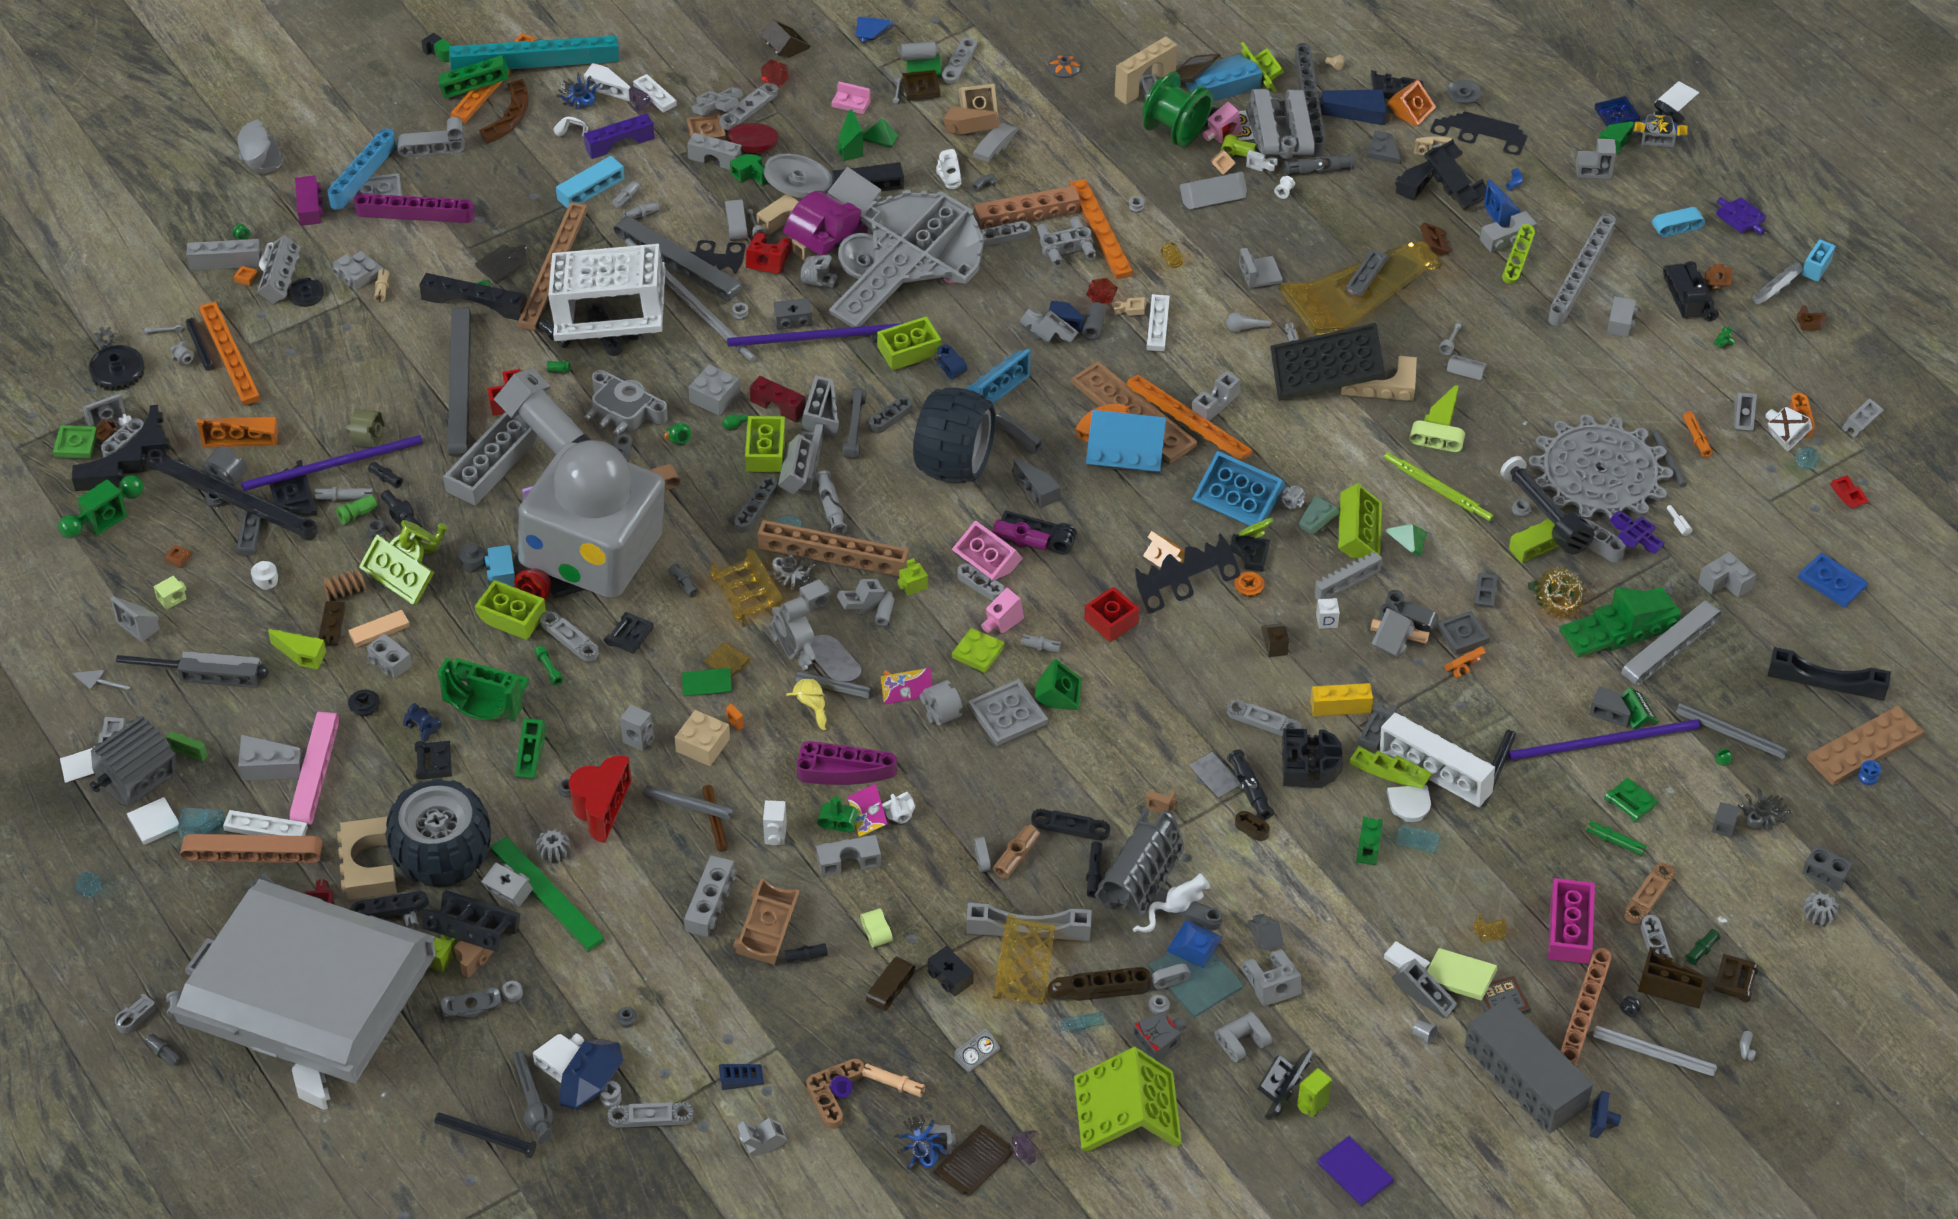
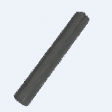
(834, 685)

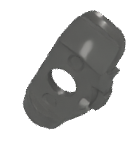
(485, 999)

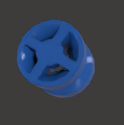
(1869, 772)

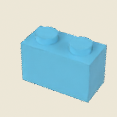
(1818, 260)
(500, 564)

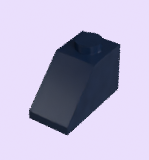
(1068, 314)

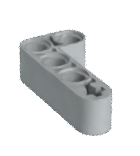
(433, 142)

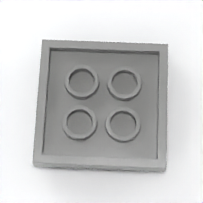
(1007, 712)

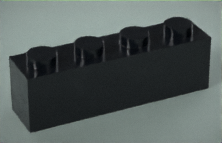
(884, 176)

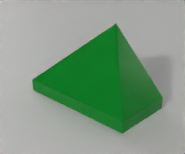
(880, 133)

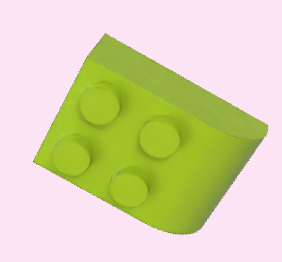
(908, 343)
(765, 443)
(510, 609)

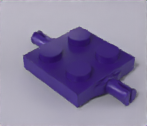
(1741, 215)

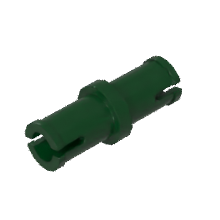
(1702, 947)

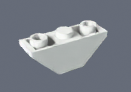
(310, 1086)

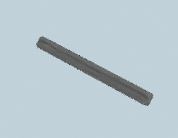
(1732, 731)

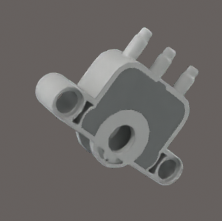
(623, 409)
(794, 631)

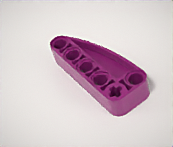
(843, 764)

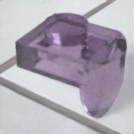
(639, 99)
(1023, 1147)

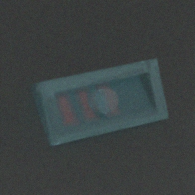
(1418, 838)

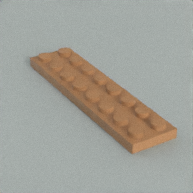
(1106, 388)

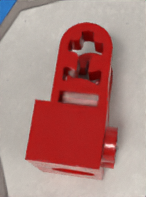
(775, 254)

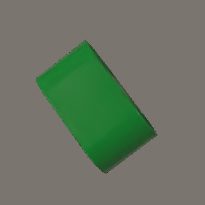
(837, 816)

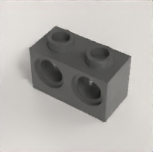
(1827, 868)

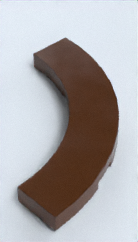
(512, 116)

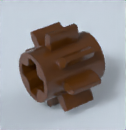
(106, 429)

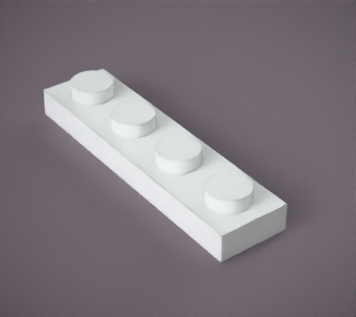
(1158, 322)
(262, 825)

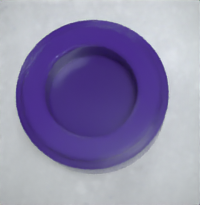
(841, 1086)

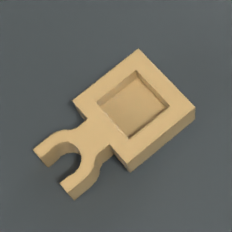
(1133, 306)

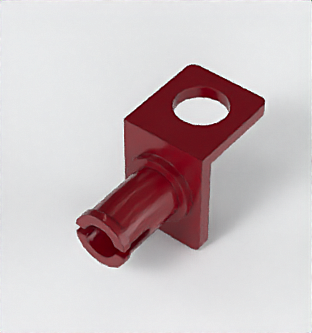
(322, 892)

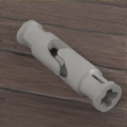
(830, 502)

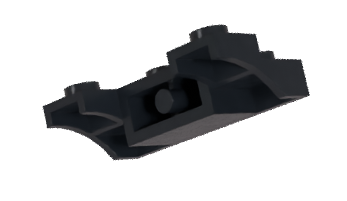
(1452, 176)

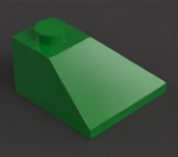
(850, 138)
(1059, 687)

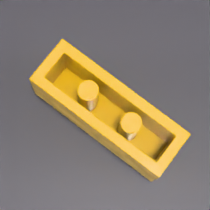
(1341, 699)

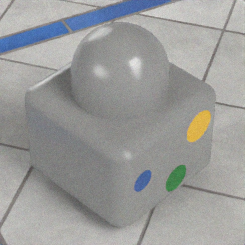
(591, 518)

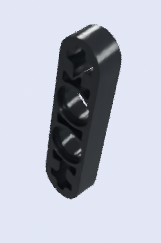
(606, 341)

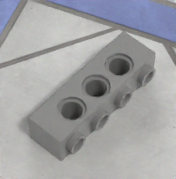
(695, 919)

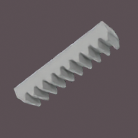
(1348, 577)

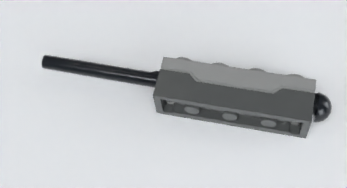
(209, 668)

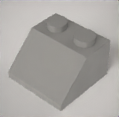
(1393, 634)

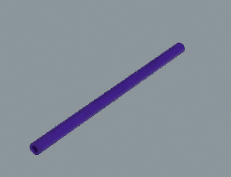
(807, 335)
(330, 463)
(1603, 740)

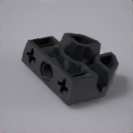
(1324, 759)

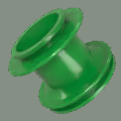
(1177, 109)

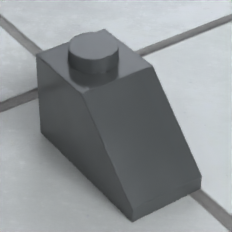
(1610, 707)

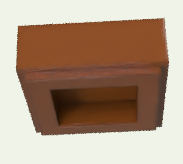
(177, 556)

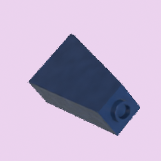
(1354, 105)

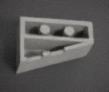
(821, 407)
(268, 760)

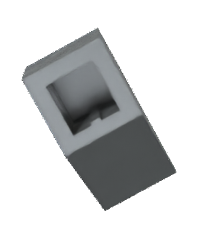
(1266, 931)

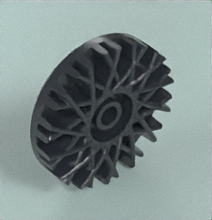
(116, 367)

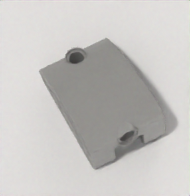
(1281, 124)

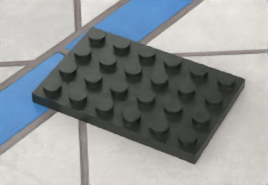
(1327, 361)

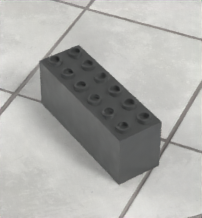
(1528, 1065)

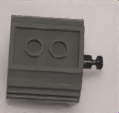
(132, 762)

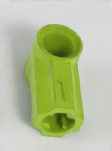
(1234, 146)

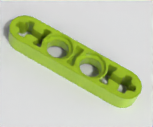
(1519, 254)

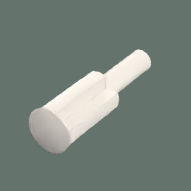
(1680, 522)

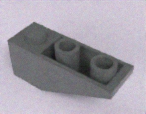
(1039, 484)

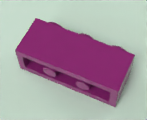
(309, 200)

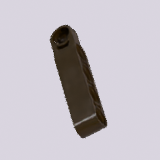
(1101, 984)

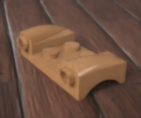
(766, 922)

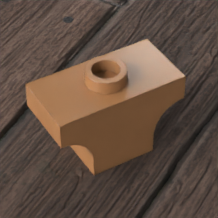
(471, 957)

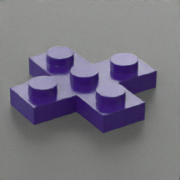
(1636, 532)

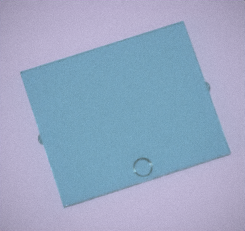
(1204, 987)

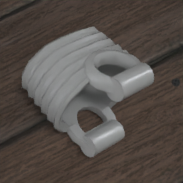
(815, 269)

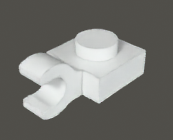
(1259, 162)

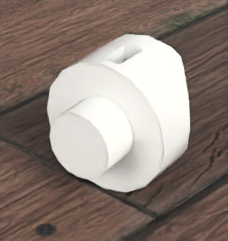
(262, 573)

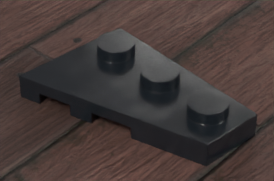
(1389, 84)

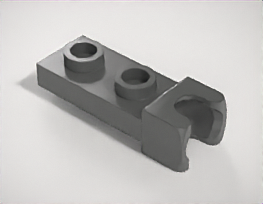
(1372, 732)

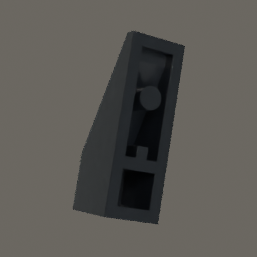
(1414, 180)

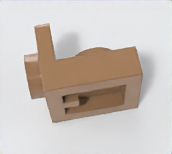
(1158, 802)

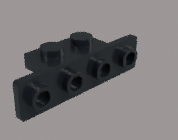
(1280, 1079)

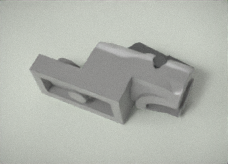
(1047, 326)

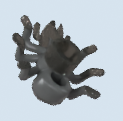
(1763, 811)

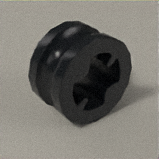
(1630, 1006)

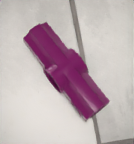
(1021, 534)

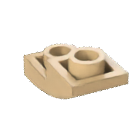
(1423, 144)

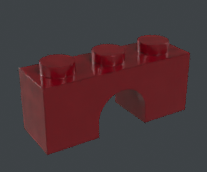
(789, 402)

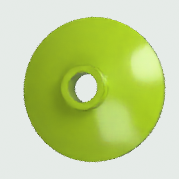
(1256, 529)

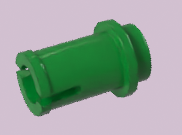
(558, 366)

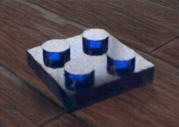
(1617, 111)

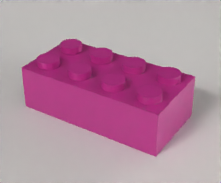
(1571, 921)

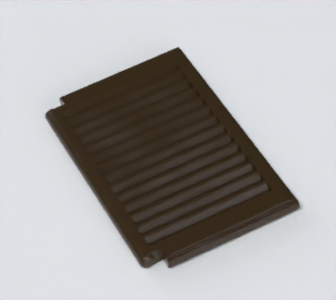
(1196, 66)
(974, 1161)

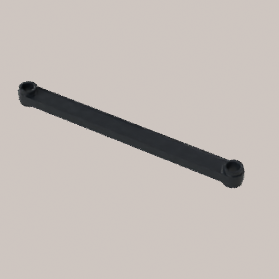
(304, 527)

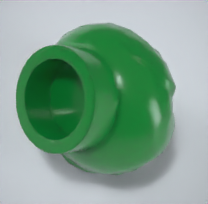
(678, 433)

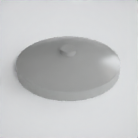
(797, 175)

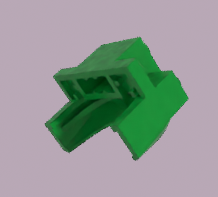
(489, 692)

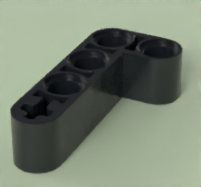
(1687, 298)

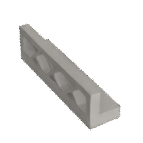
(817, 436)

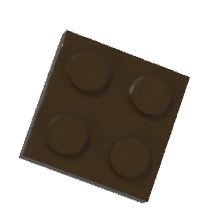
(921, 85)

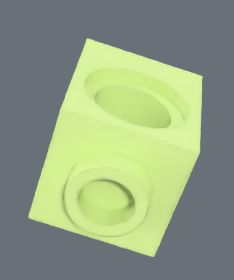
(170, 592)

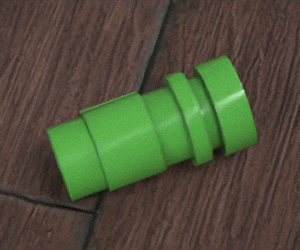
(357, 508)

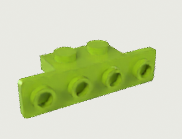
(1267, 64)

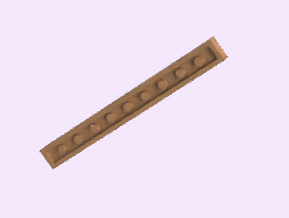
(562, 243)

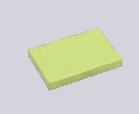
(1462, 973)

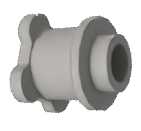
(182, 354)

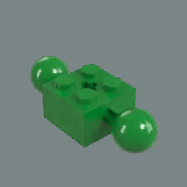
(101, 507)

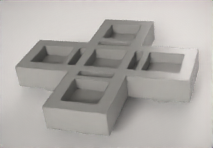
(723, 101)

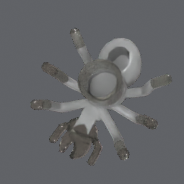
(788, 568)

